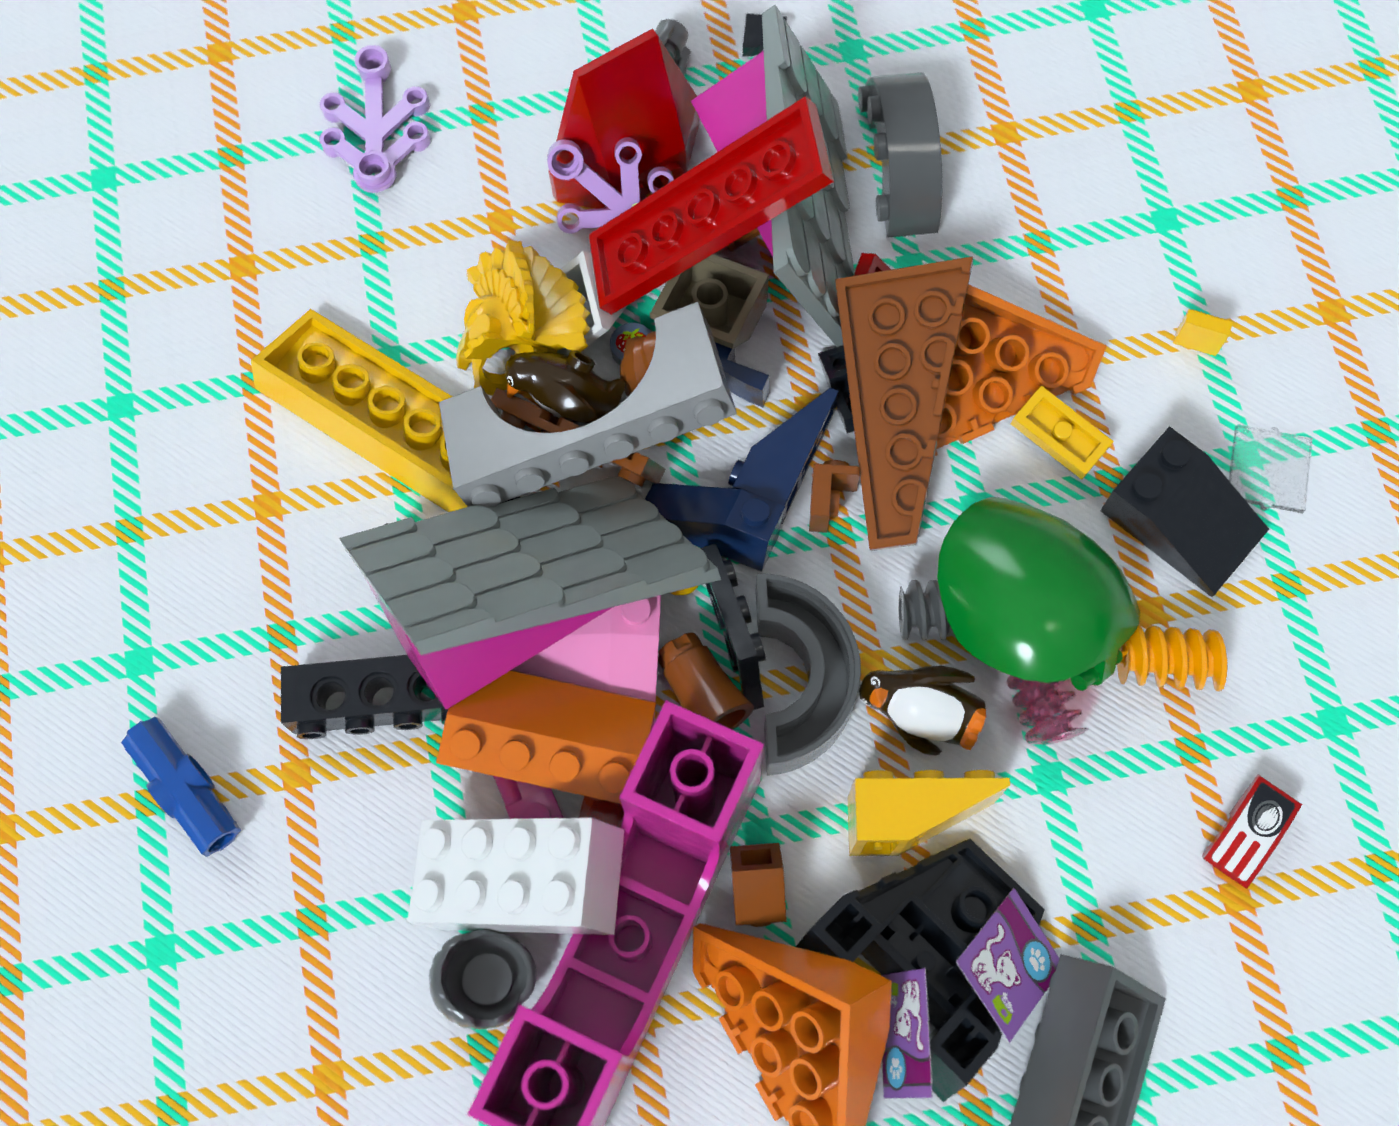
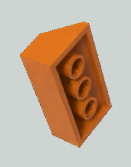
(548, 734)

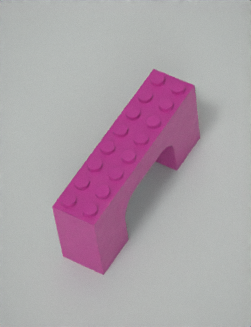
(581, 1037)

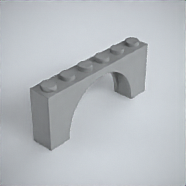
(677, 395)

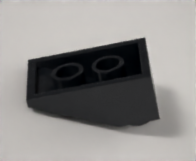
(1186, 512)

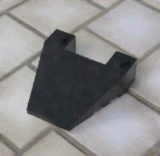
(927, 922)

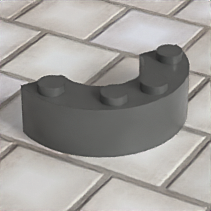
(909, 151)
(831, 657)

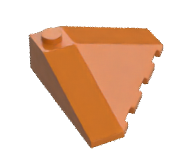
(1004, 360)
(805, 1019)

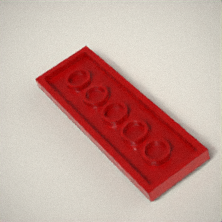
(711, 206)

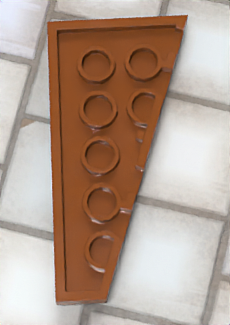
(899, 363)

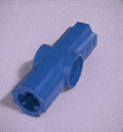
(180, 786)

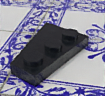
(733, 614)

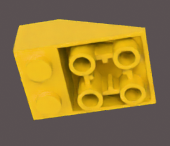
(900, 813)

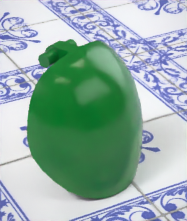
(1034, 595)

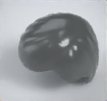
(481, 979)

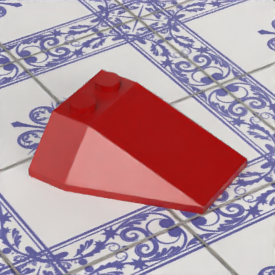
(631, 95)

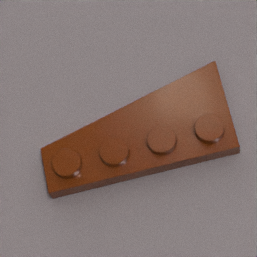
(518, 412)

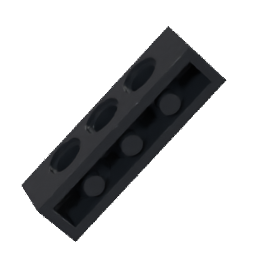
(310, 685)

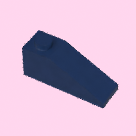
(783, 457)
(734, 519)

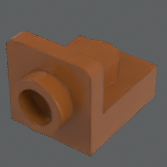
(827, 483)

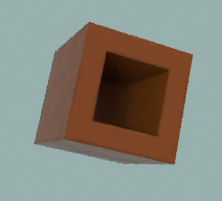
(758, 884)

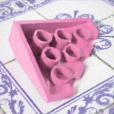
(608, 653)

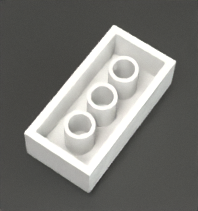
(518, 875)

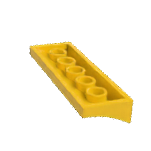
(361, 402)

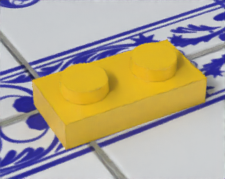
(1061, 432)

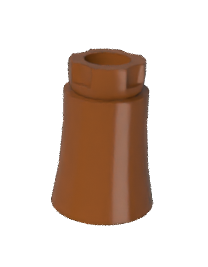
(702, 683)

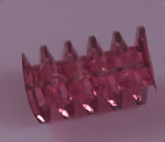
(1045, 711)

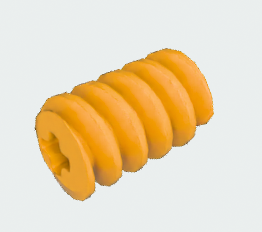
(1176, 655)

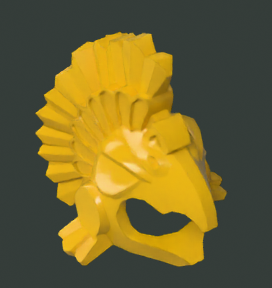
(521, 307)

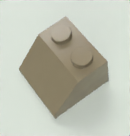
(727, 293)

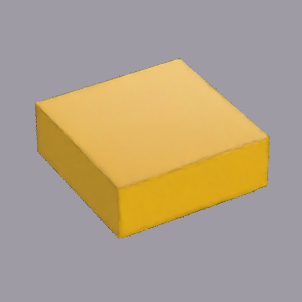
(1202, 332)

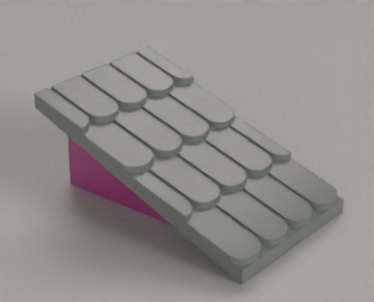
(811, 237)
(511, 579)

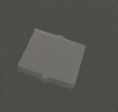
(1271, 468)

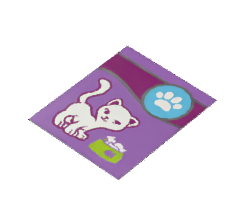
(1009, 964)
(907, 1048)

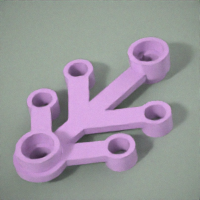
(375, 126)
(600, 188)

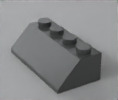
(1089, 1048)

